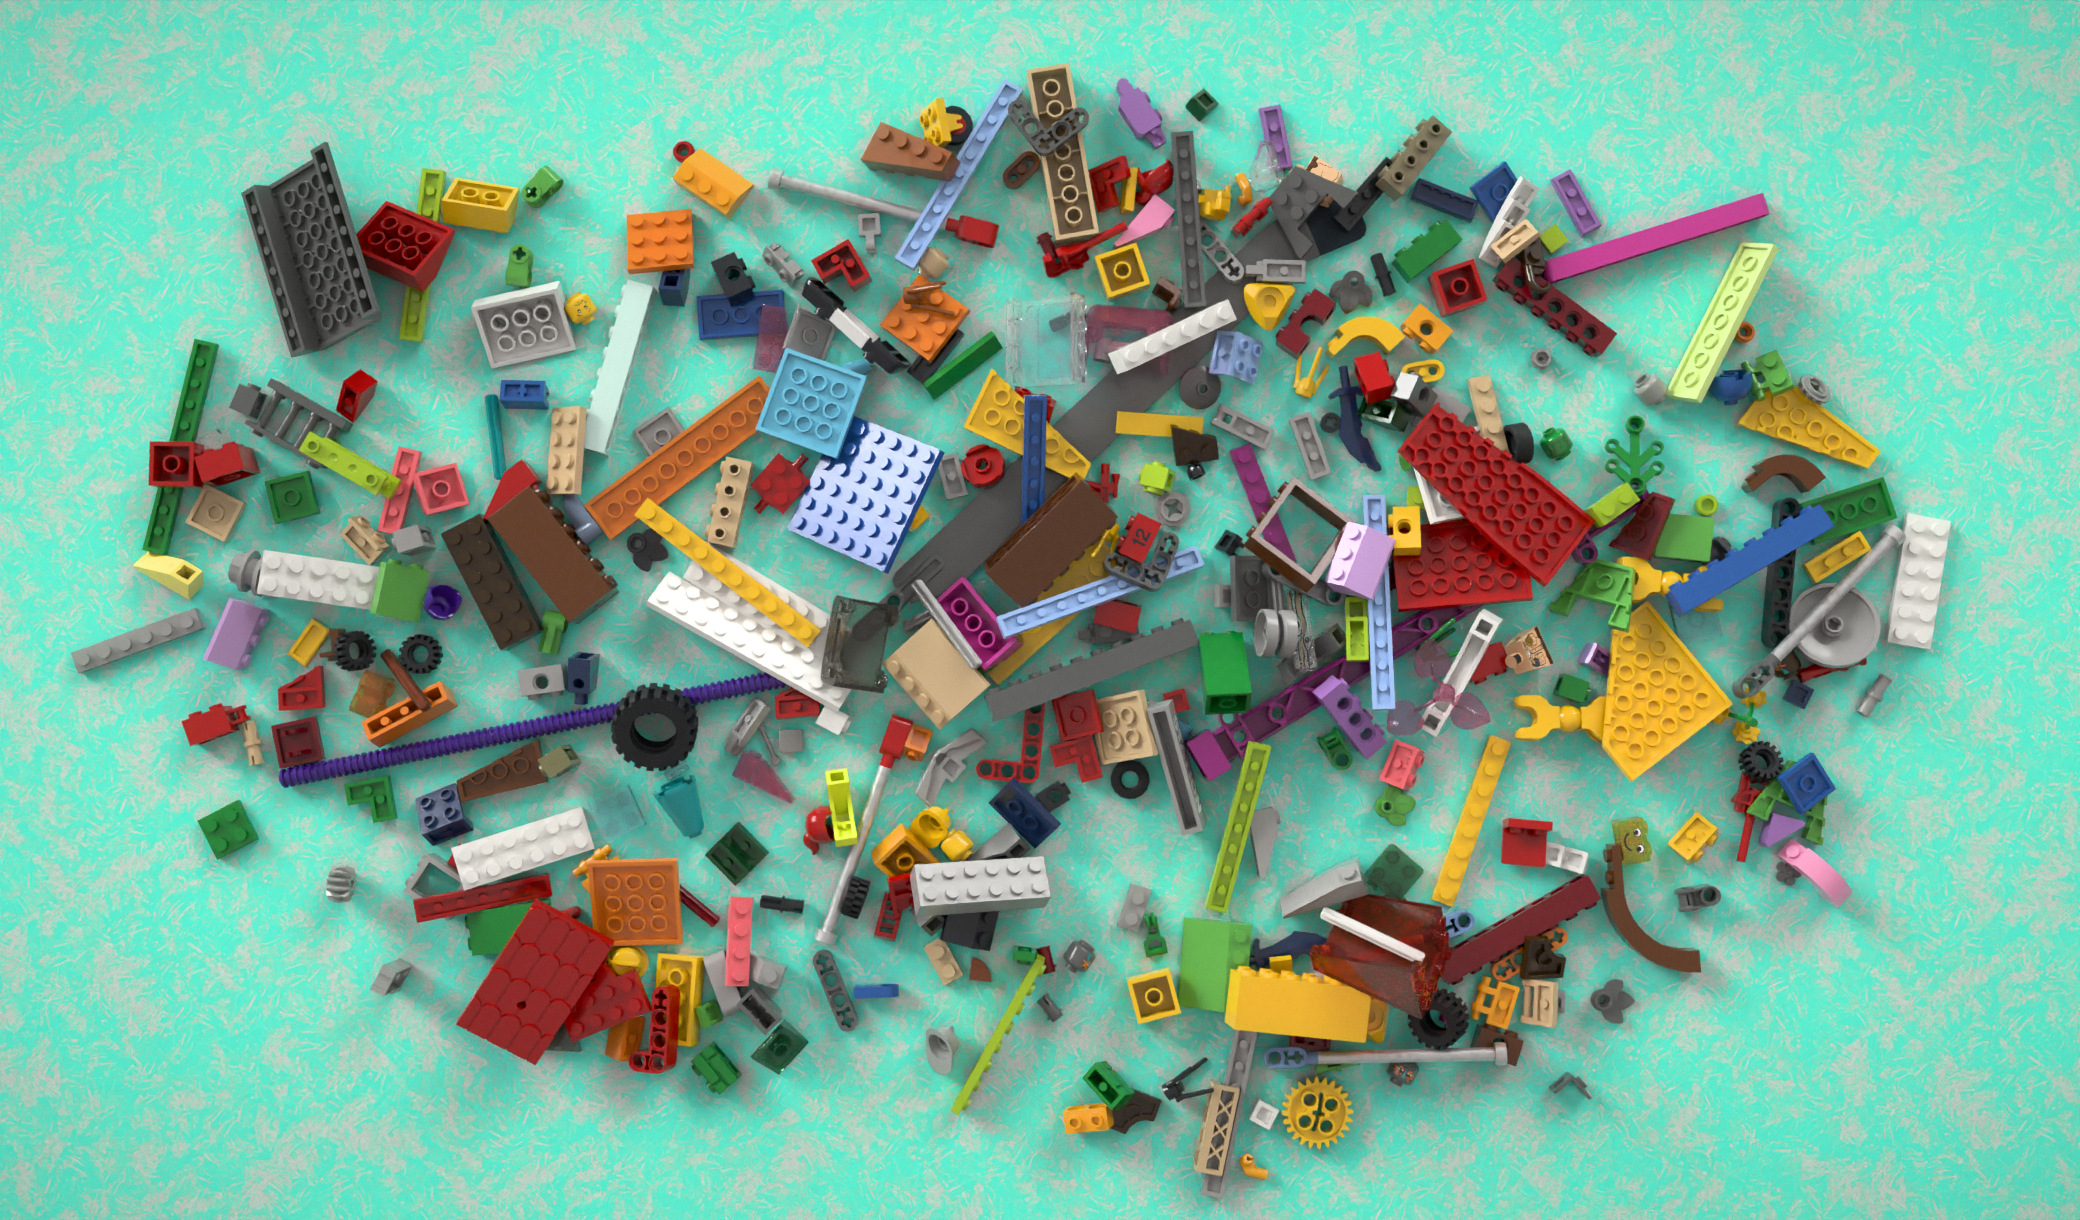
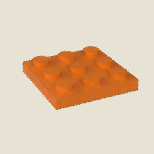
(660, 241)
(923, 329)

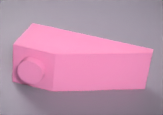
(1148, 222)

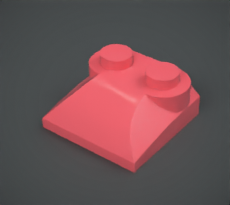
(440, 489)

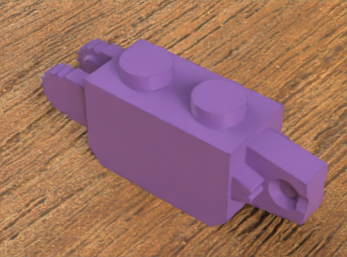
(1139, 114)

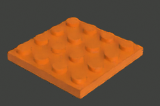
(636, 900)

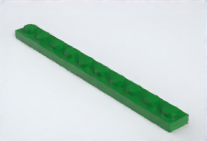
(184, 430)

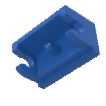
(524, 394)

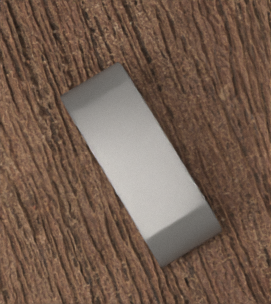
(727, 995)

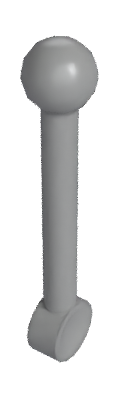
(775, 760)

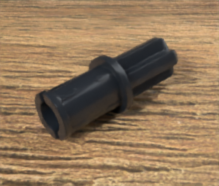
(1382, 274)
(782, 904)

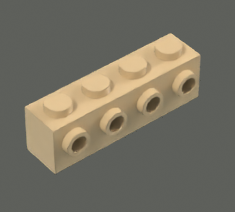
(730, 502)

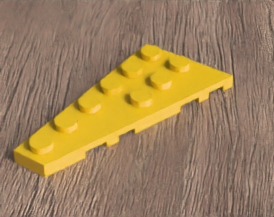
(1809, 426)

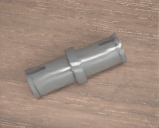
(1874, 695)

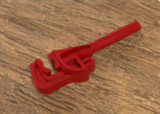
(1075, 254)
(1743, 799)

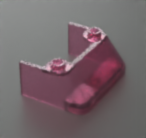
(1127, 319)

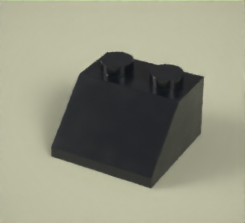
(970, 929)

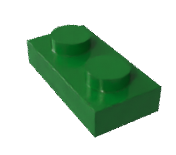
(1024, 955)

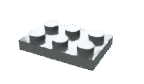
(1248, 588)

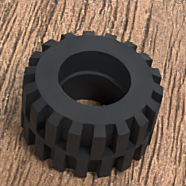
(1455, 1017)

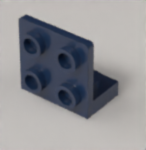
(442, 815)

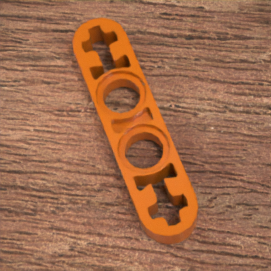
(1508, 972)

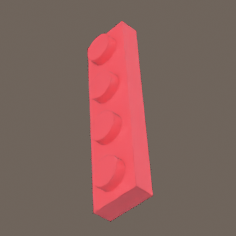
(396, 509)
(738, 941)

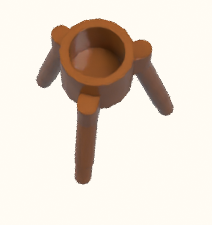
(915, 294)

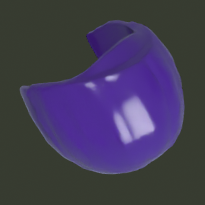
(442, 602)

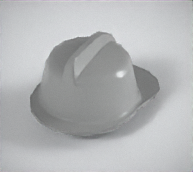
(940, 1048)

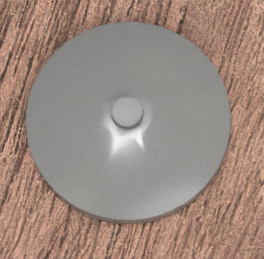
(1843, 634)

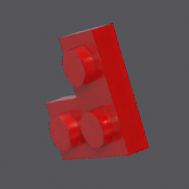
(1103, 180)
(1079, 751)

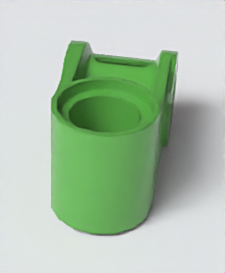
(544, 185)
(519, 270)

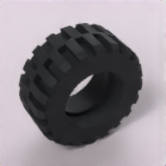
(654, 753)

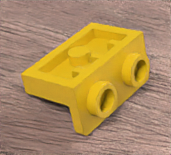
(1694, 838)

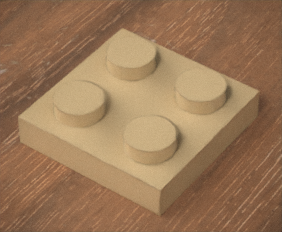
(216, 513)

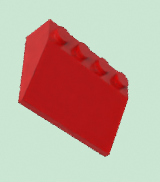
(404, 245)

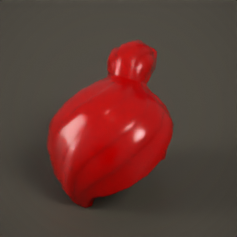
(1154, 182)
(817, 830)

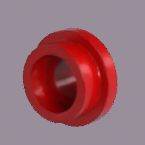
(681, 146)

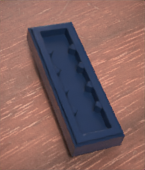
(1444, 200)

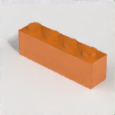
(406, 716)

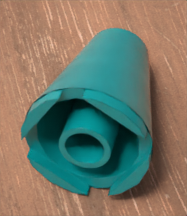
(682, 805)

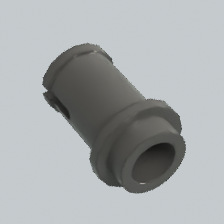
(1050, 1008)

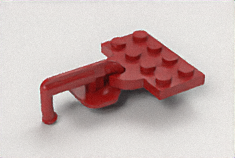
(606, 999)

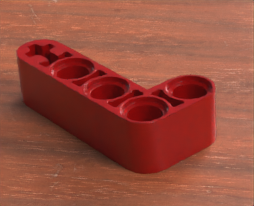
(659, 1028)

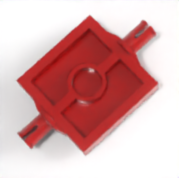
(780, 483)

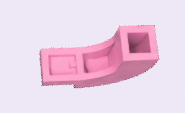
(1817, 871)

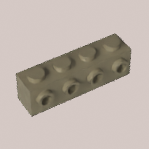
(1413, 158)

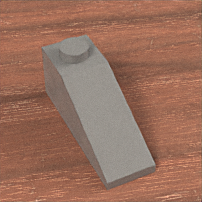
(1263, 835)

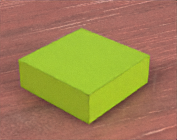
(1553, 239)

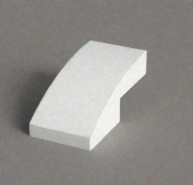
(1566, 857)

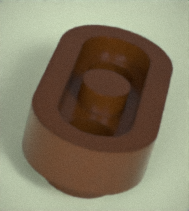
(1020, 170)

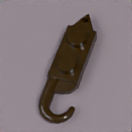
(1534, 265)

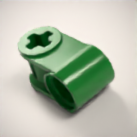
(1335, 748)

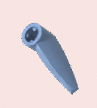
(581, 519)

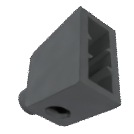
(760, 1009)

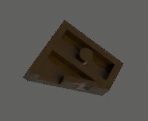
(1192, 446)

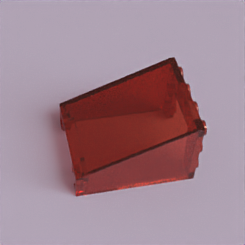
(1380, 971)

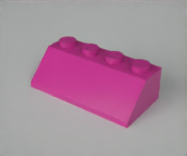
(977, 623)

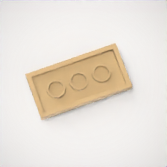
(566, 450)

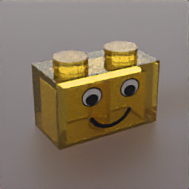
(1631, 836)

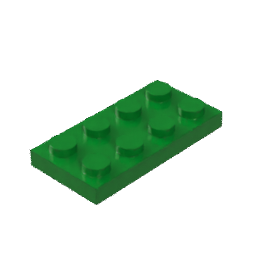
(1855, 508)

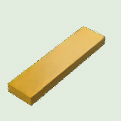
(1155, 424)

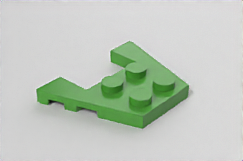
(1603, 584)
(1774, 792)

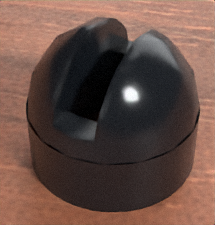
(1195, 471)

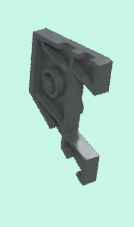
(1299, 197)

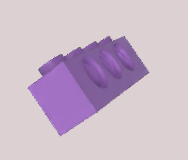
(1329, 695)

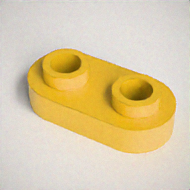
(1422, 369)

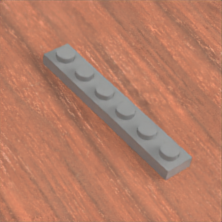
(137, 640)

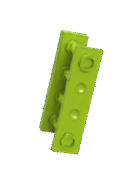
(350, 465)

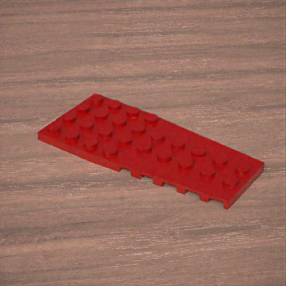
(1496, 494)

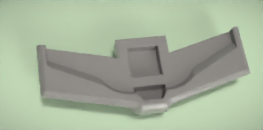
(947, 764)

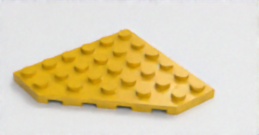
(1654, 694)

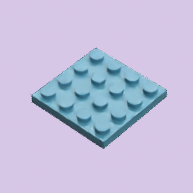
(811, 403)

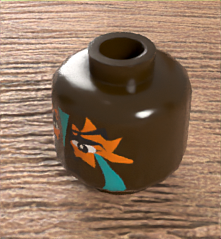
(1788, 666)

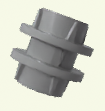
(245, 571)

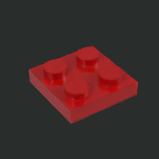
(1077, 715)

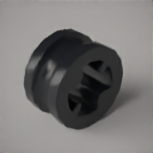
(1329, 429)

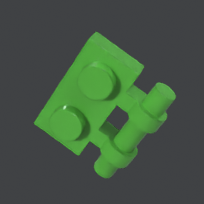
(1774, 373)

